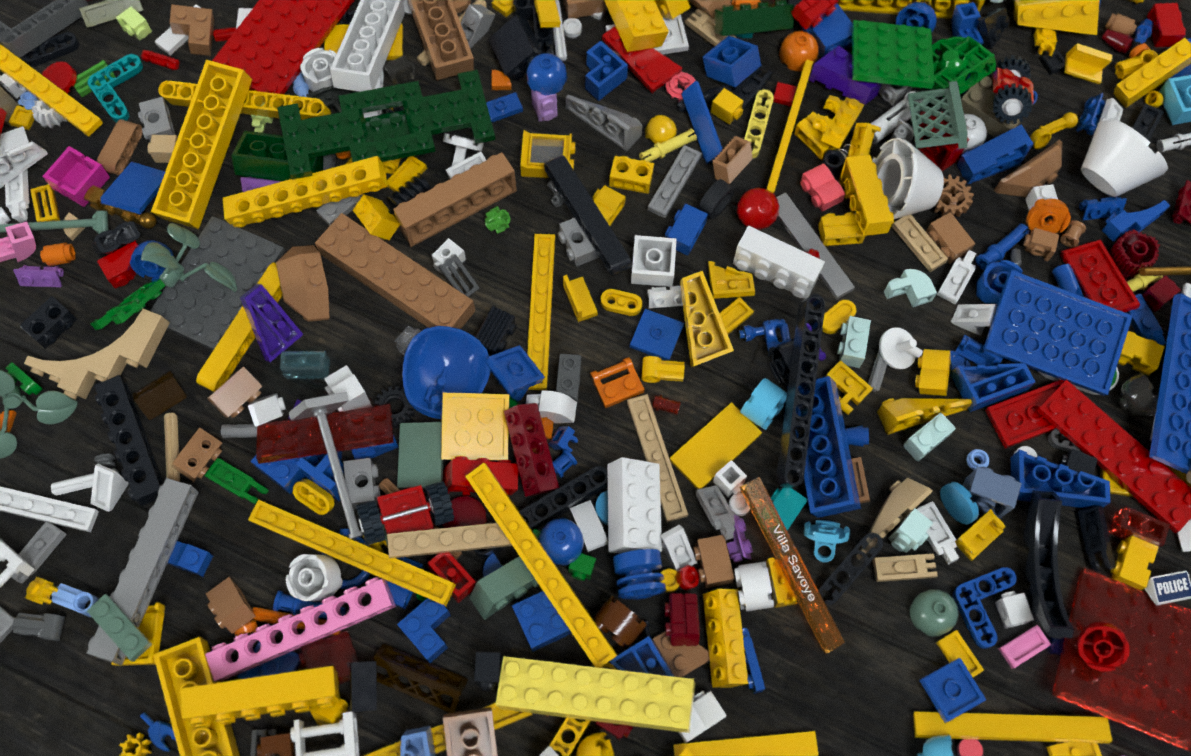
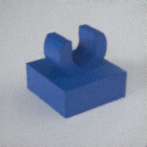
(562, 437)

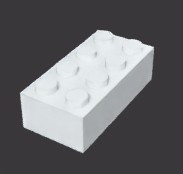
(777, 262)
(634, 505)

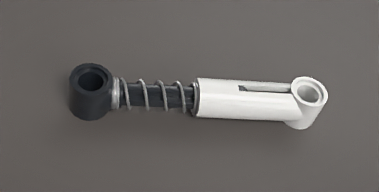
(886, 122)

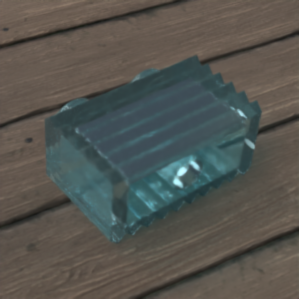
(304, 364)

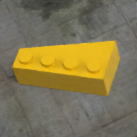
(703, 323)

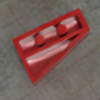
(458, 468)

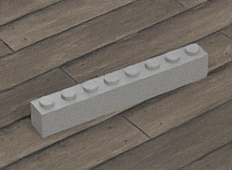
(147, 562)

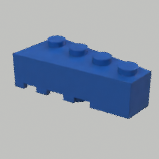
(1072, 487)

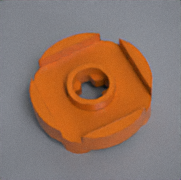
(1048, 207)

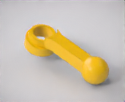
(1042, 136)

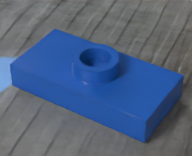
(504, 107)

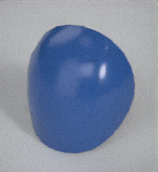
(443, 362)

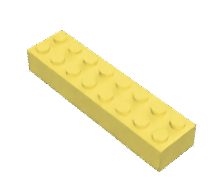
(596, 694)

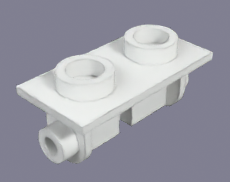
(661, 297)

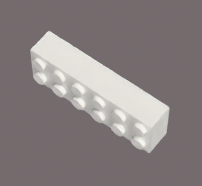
(367, 44)

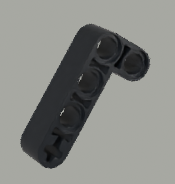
(527, 10)

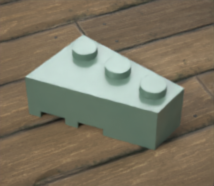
(502, 587)

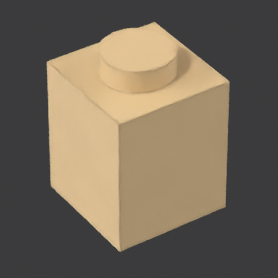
(162, 147)

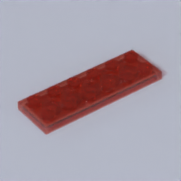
(304, 438)

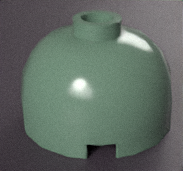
(934, 612)

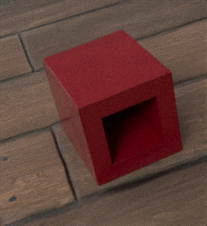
(1160, 293)

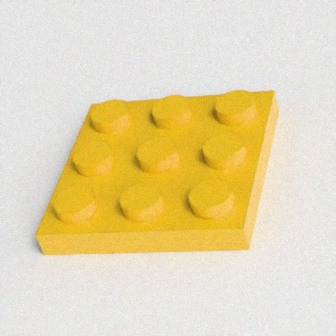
(474, 426)

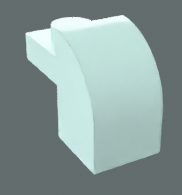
(913, 283)

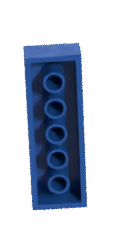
(828, 465)

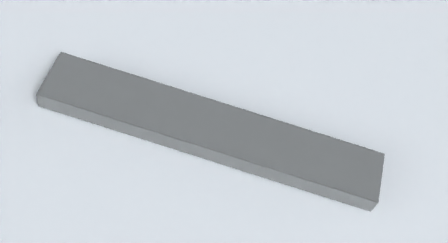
(807, 239)

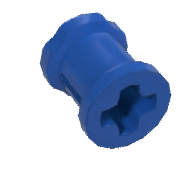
(563, 463)

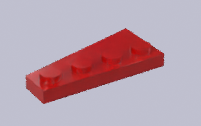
(647, 64)

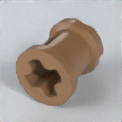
(1073, 233)

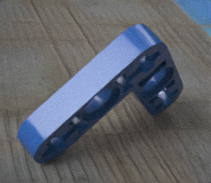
(975, 596)

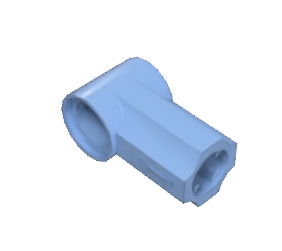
(73, 599)

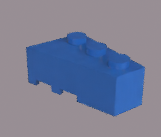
(991, 383)

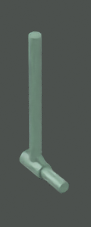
(98, 222)

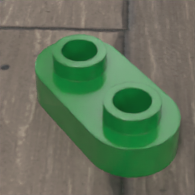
(28, 385)

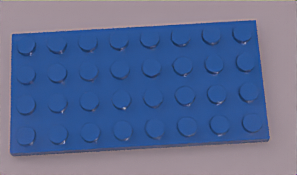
(1173, 414)

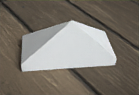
(107, 487)

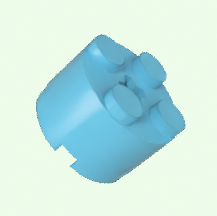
(764, 403)

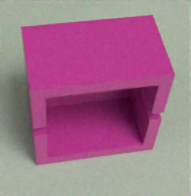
(73, 175)

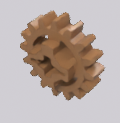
(952, 195)

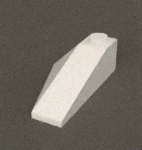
(18, 160)

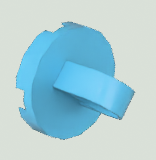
(826, 534)

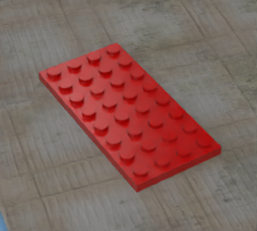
(277, 37)

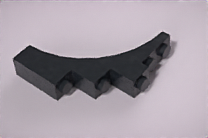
(1042, 564)

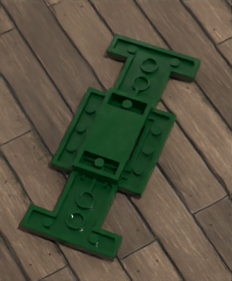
(385, 135)

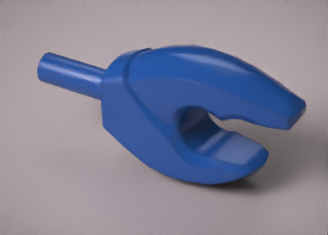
(158, 731)

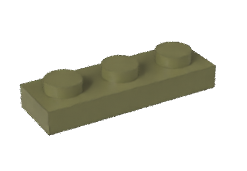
(107, 11)

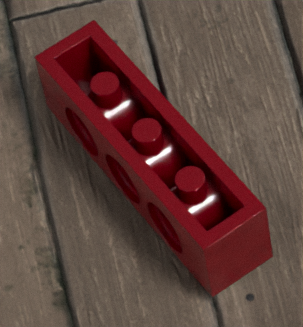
(531, 449)

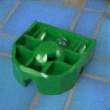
(958, 60)

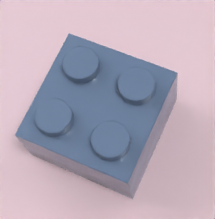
(992, 491)

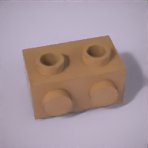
(196, 454)

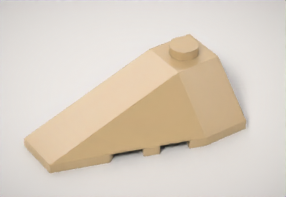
(897, 506)

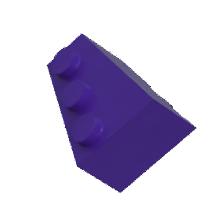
(836, 73)
(269, 322)

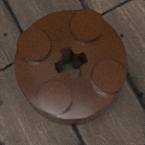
(619, 621)

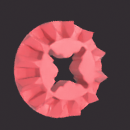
(683, 79)

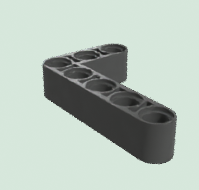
(40, 26)

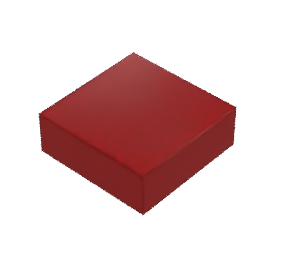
(784, 94)

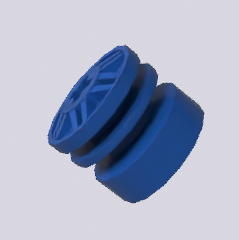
(638, 569)

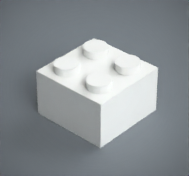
(653, 261)

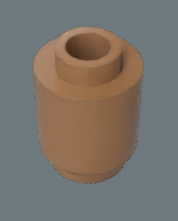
(1121, 24)

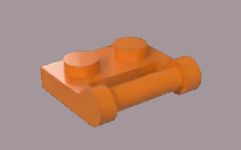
(620, 388)

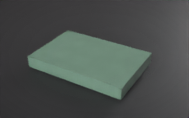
(419, 455)

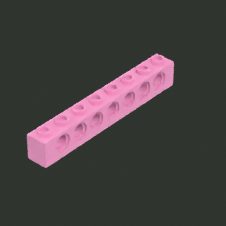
(220, 657)

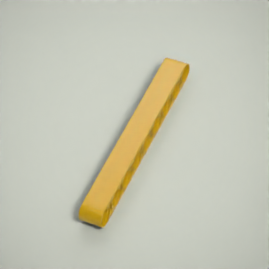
(178, 94)

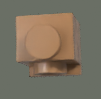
(1041, 243)

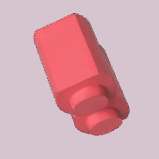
(822, 187)

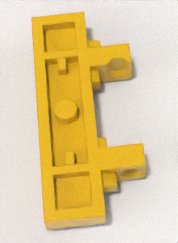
(837, 129)

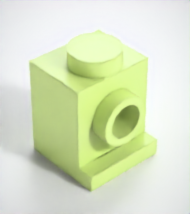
(134, 23)

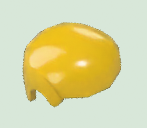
(660, 129)

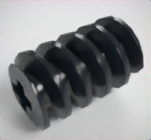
(410, 191)

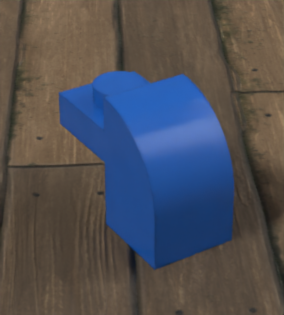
(966, 21)

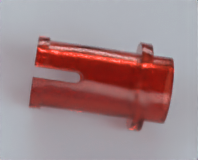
(665, 404)

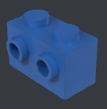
(687, 228)

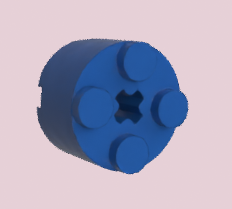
(993, 280)

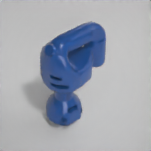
(768, 330)

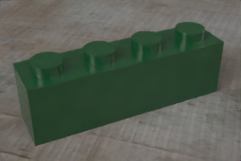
(753, 18)

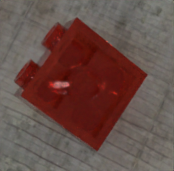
(333, 651)

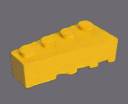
(1061, 15)
(866, 195)

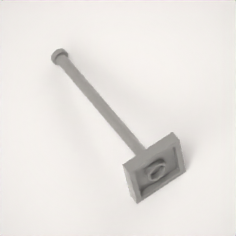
(318, 408)

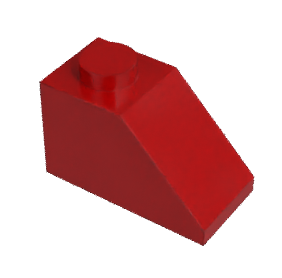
(117, 265)

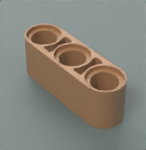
(120, 146)

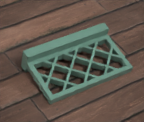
(953, 114)

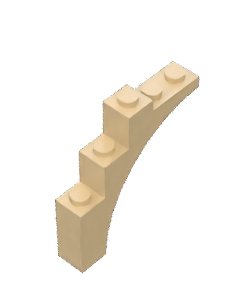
(132, 348)

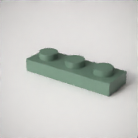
(119, 627)

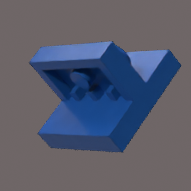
(515, 371)
(321, 475)

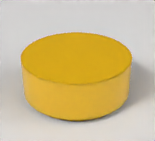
(670, 580)

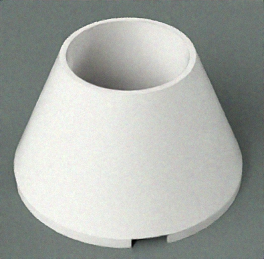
(1120, 159)
(908, 178)

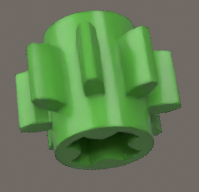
(497, 220)

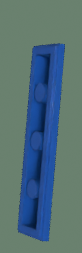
(702, 122)

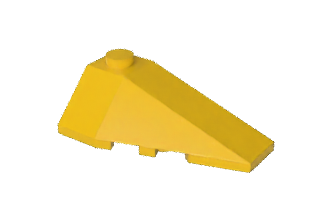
(910, 412)

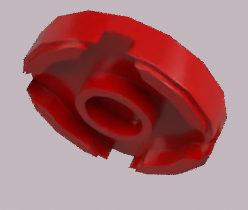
(61, 75)

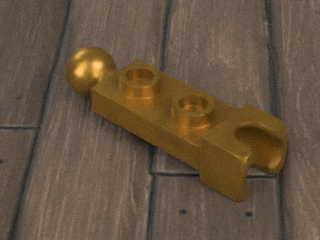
(93, 195)

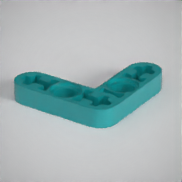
(106, 88)

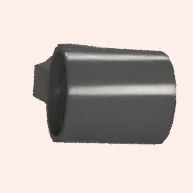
(44, 627)

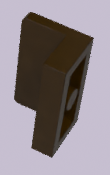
(159, 395)

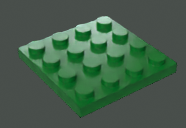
(892, 54)

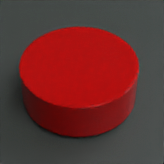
(687, 577)

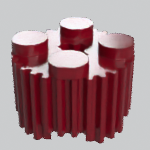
(1134, 252)

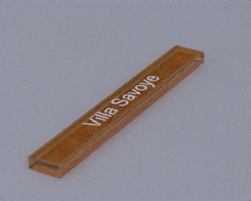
(792, 565)

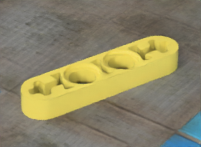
(759, 124)

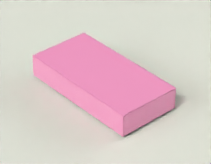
(1024, 646)

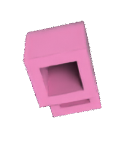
(18, 244)

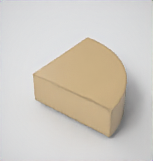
(72, 233)

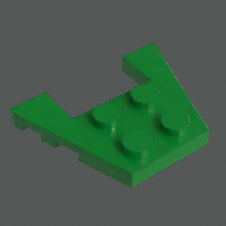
(131, 304)

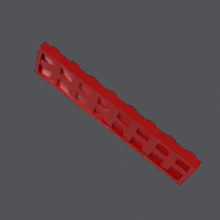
(1119, 455)

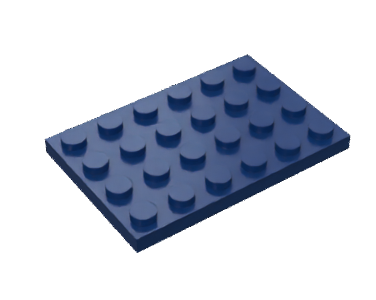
(1058, 332)

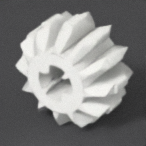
(45, 115)

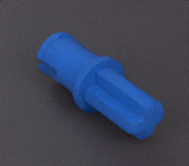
(1143, 31)

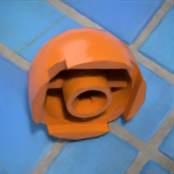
(797, 49)

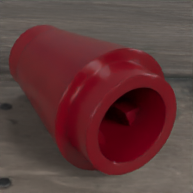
(1118, 40)

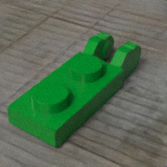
(234, 480)

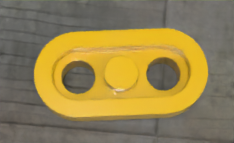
(622, 300)
(314, 498)

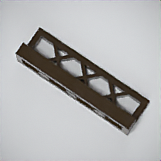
(419, 673)

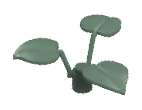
(174, 271)
(51, 409)

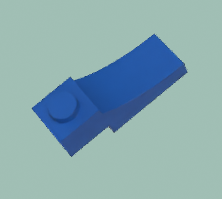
(1123, 222)
(190, 558)

